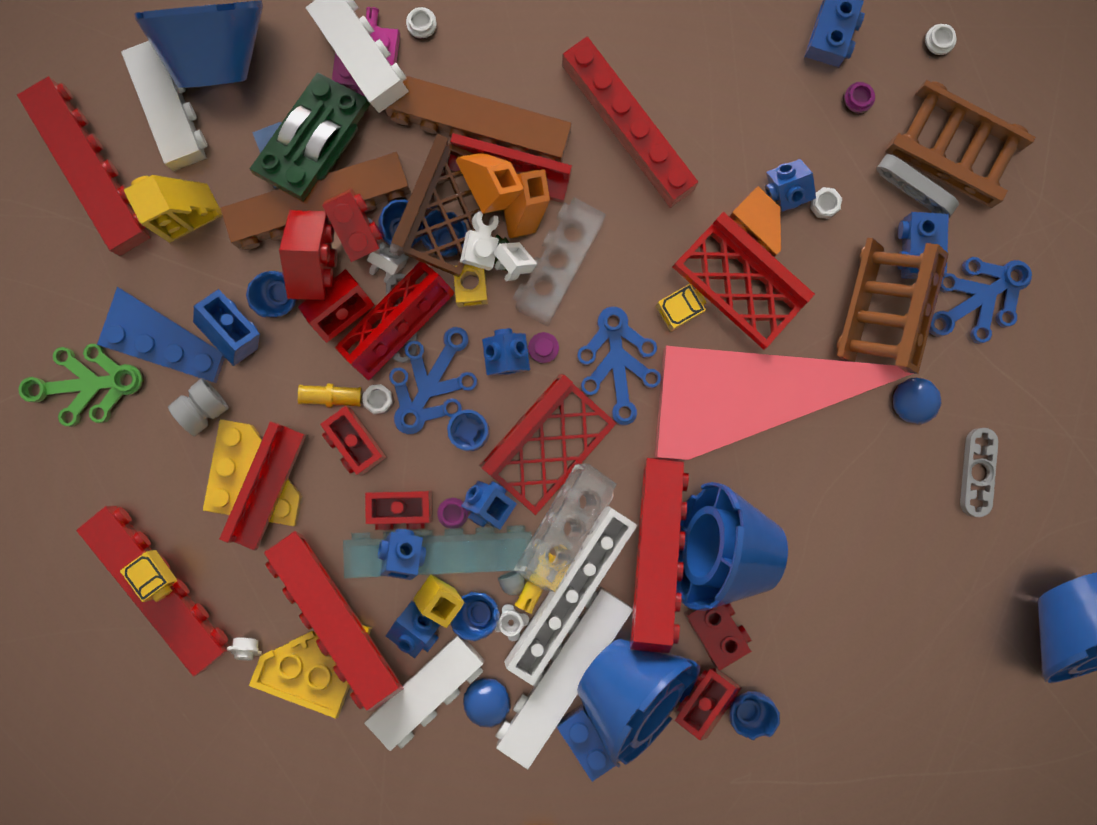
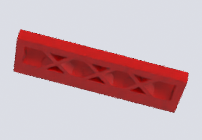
(557, 173)
(397, 322)
(263, 486)

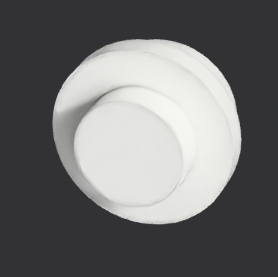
(421, 22)
(940, 39)

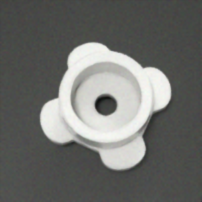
(520, 620)
(244, 649)

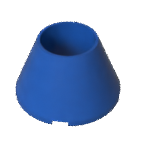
(204, 42)
(728, 549)
(1069, 629)
(633, 695)

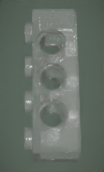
(588, 222)
(534, 562)

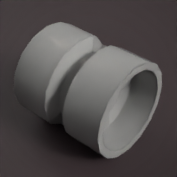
(194, 410)

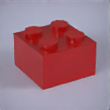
(307, 255)

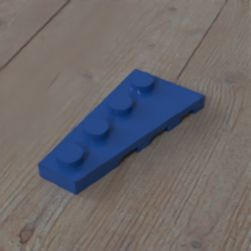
(148, 335)

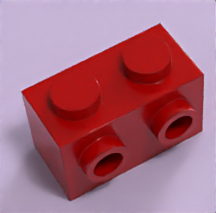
(351, 224)
(341, 307)
(353, 441)
(393, 508)
(719, 634)
(707, 704)

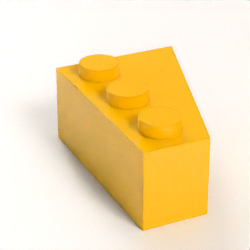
(172, 205)

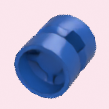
(468, 430)

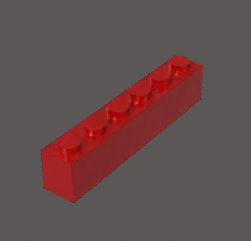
(628, 122)
(83, 164)
(658, 556)
(174, 617)
(333, 621)

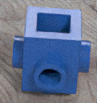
(790, 185)
(506, 353)
(488, 504)
(401, 554)
(413, 631)

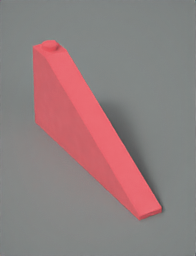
(730, 395)

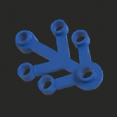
(983, 296)
(618, 360)
(429, 385)

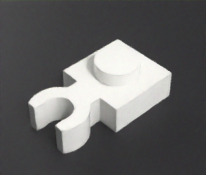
(479, 244)

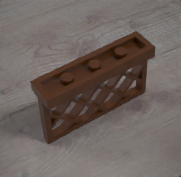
(419, 204)

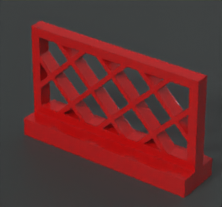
(763, 268)
(528, 425)

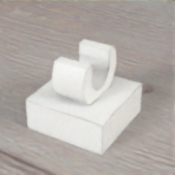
(514, 259)
(386, 261)

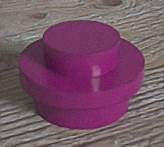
(859, 97)
(543, 347)
(451, 513)

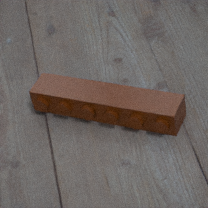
(480, 118)
(266, 214)

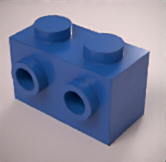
(834, 30)
(918, 230)
(226, 327)
(584, 742)

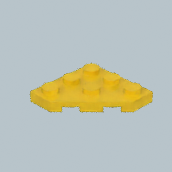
(231, 461)
(302, 676)

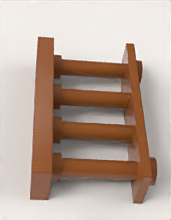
(934, 161)
(915, 323)

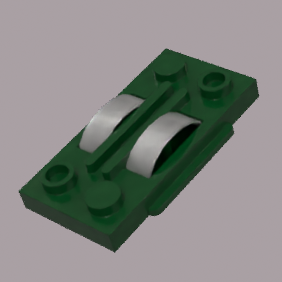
(311, 137)

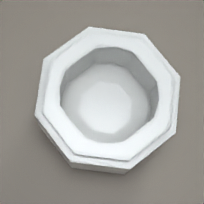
(826, 203)
(377, 399)

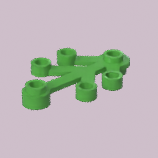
(88, 384)

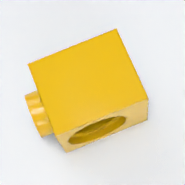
(475, 296)

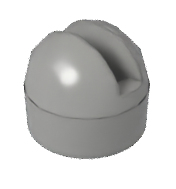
(511, 583)

